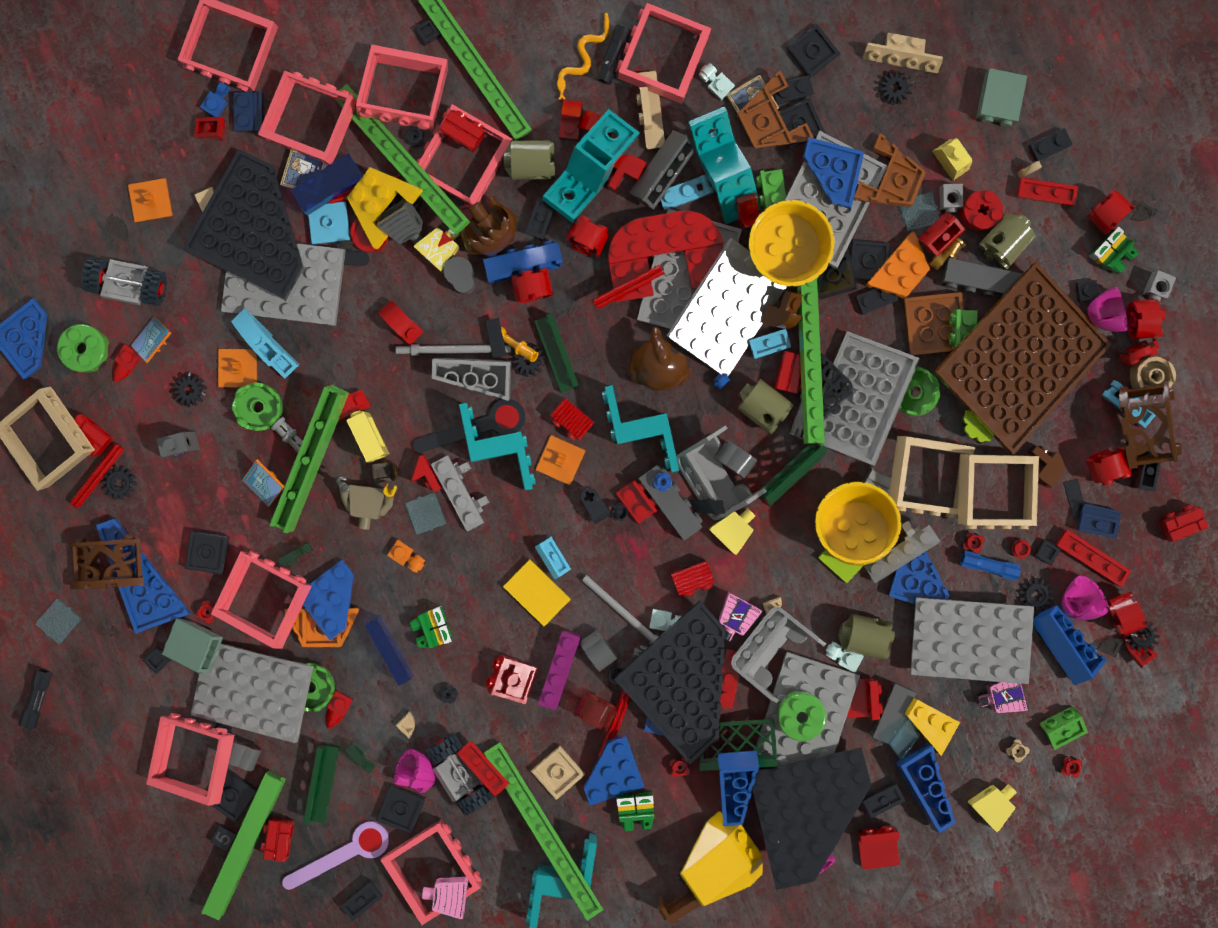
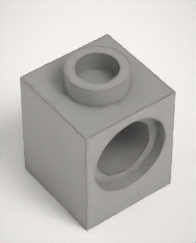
(951, 189)
(1164, 280)

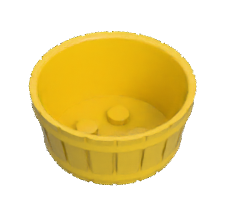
(791, 243)
(858, 523)

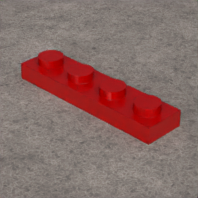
(1093, 558)

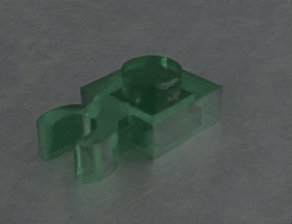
(291, 558)
(356, 755)

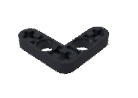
(835, 385)

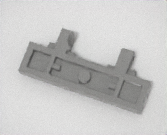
(451, 479)
(915, 544)

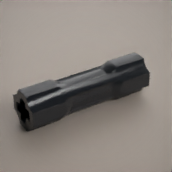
(618, 42)
(31, 711)

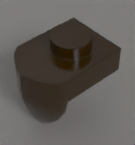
(384, 472)

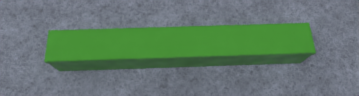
(309, 458)
(244, 845)

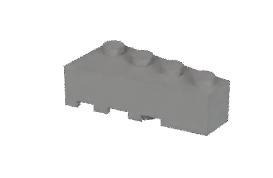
(484, 376)

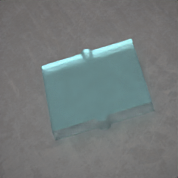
(921, 213)
(425, 513)
(58, 621)
(903, 738)

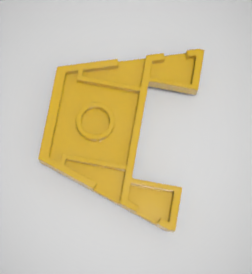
(373, 196)

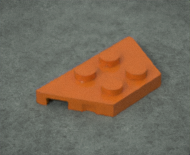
(902, 269)
(311, 634)

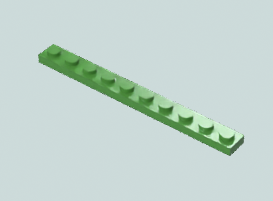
(476, 68)
(410, 169)
(811, 364)
(545, 833)

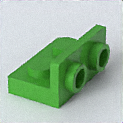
(771, 187)
(962, 323)
(1064, 727)

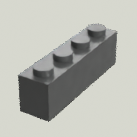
(663, 169)
(977, 277)
(672, 505)

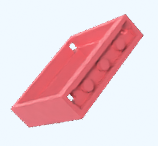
(240, 15)
(406, 60)
(655, 86)
(278, 105)
(431, 147)
(232, 585)
(161, 755)
(403, 883)

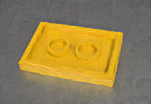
(537, 592)

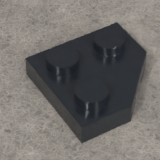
(837, 280)

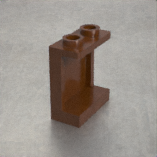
(677, 908)

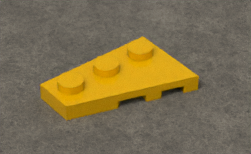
(933, 724)

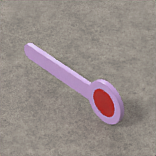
(368, 841)

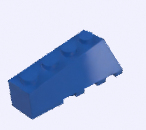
(514, 262)
(1068, 646)

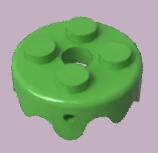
(95, 352)
(928, 397)
(244, 406)
(324, 688)
(792, 706)

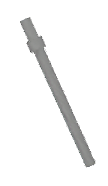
(416, 350)
(619, 609)

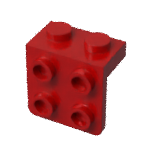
(866, 700)
(878, 847)

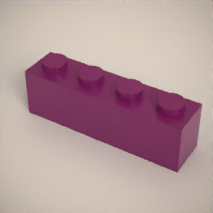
(559, 669)

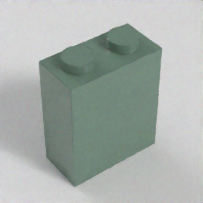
(1001, 97)
(192, 645)

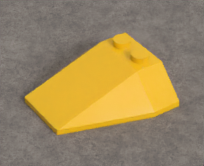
(721, 861)

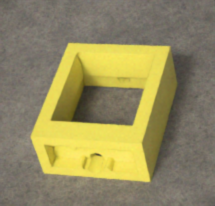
(367, 436)

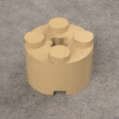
(1161, 369)

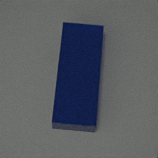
(327, 184)
(389, 651)

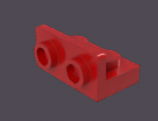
(636, 501)

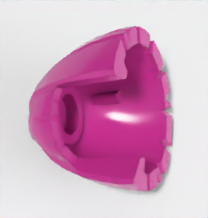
(1108, 311)
(1084, 600)
(415, 771)

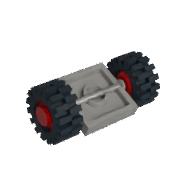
(124, 281)
(456, 776)

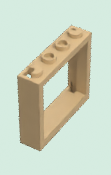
(65, 424)
(900, 470)
(966, 490)

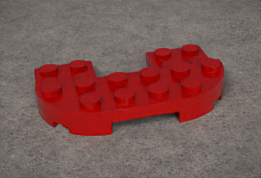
(659, 236)

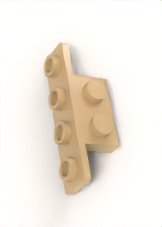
(903, 52)
(651, 114)

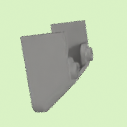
(709, 477)
(764, 644)

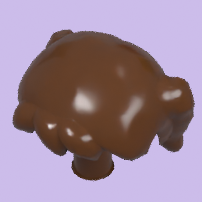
(490, 230)
(657, 365)

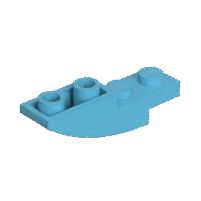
(263, 344)

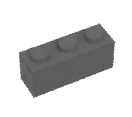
(894, 708)

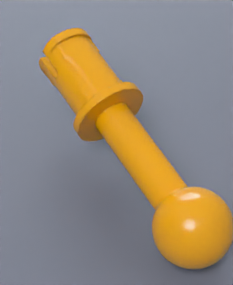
(520, 348)

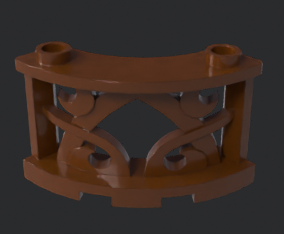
(1134, 448)
(125, 575)

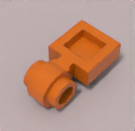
(402, 553)

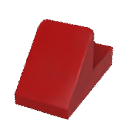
(570, 118)
(210, 128)
(747, 210)
(423, 469)

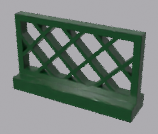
(792, 472)
(763, 760)

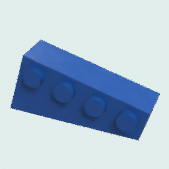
(736, 779)
(925, 783)

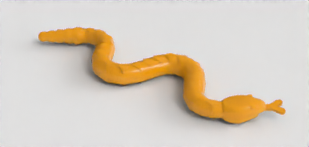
(584, 55)

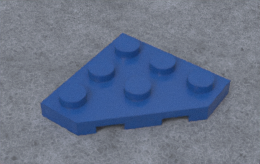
(834, 169)
(24, 337)
(919, 580)
(331, 599)
(613, 772)

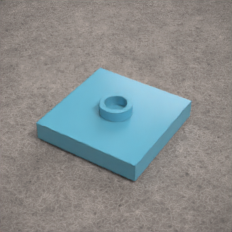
(330, 224)

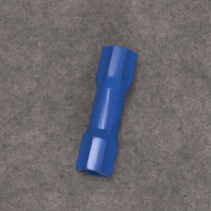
(977, 562)

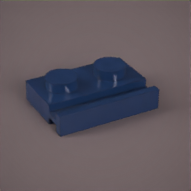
(248, 111)
(1099, 521)

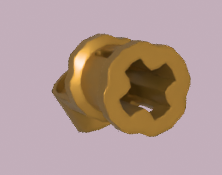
(949, 252)

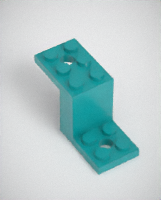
(722, 161)
(590, 165)
(641, 429)
(497, 447)
(549, 883)

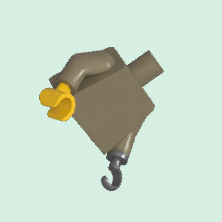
(366, 501)

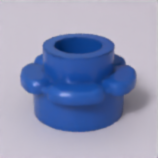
(721, 381)
(657, 482)

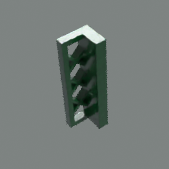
(556, 353)
(321, 784)

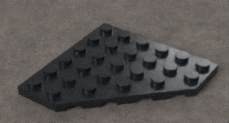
(249, 228)
(681, 681)
(807, 810)

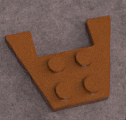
(763, 122)
(899, 181)

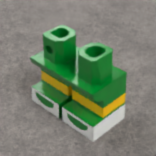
(1112, 249)
(435, 636)
(644, 810)

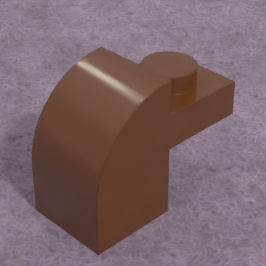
(785, 315)
(1051, 468)

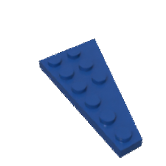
(148, 603)

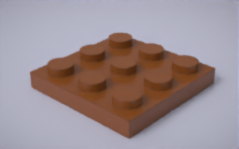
(929, 323)

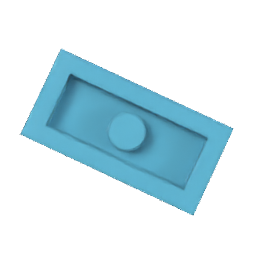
(769, 343)
(552, 558)

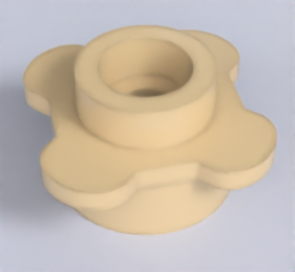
(1023, 750)

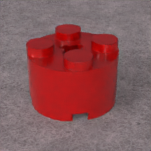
(985, 201)
(1110, 212)
(587, 237)
(532, 286)
(1145, 319)
(1109, 465)
(1126, 613)

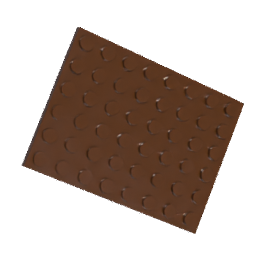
(1022, 358)

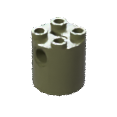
(530, 160)
(1007, 239)
(764, 405)
(866, 636)

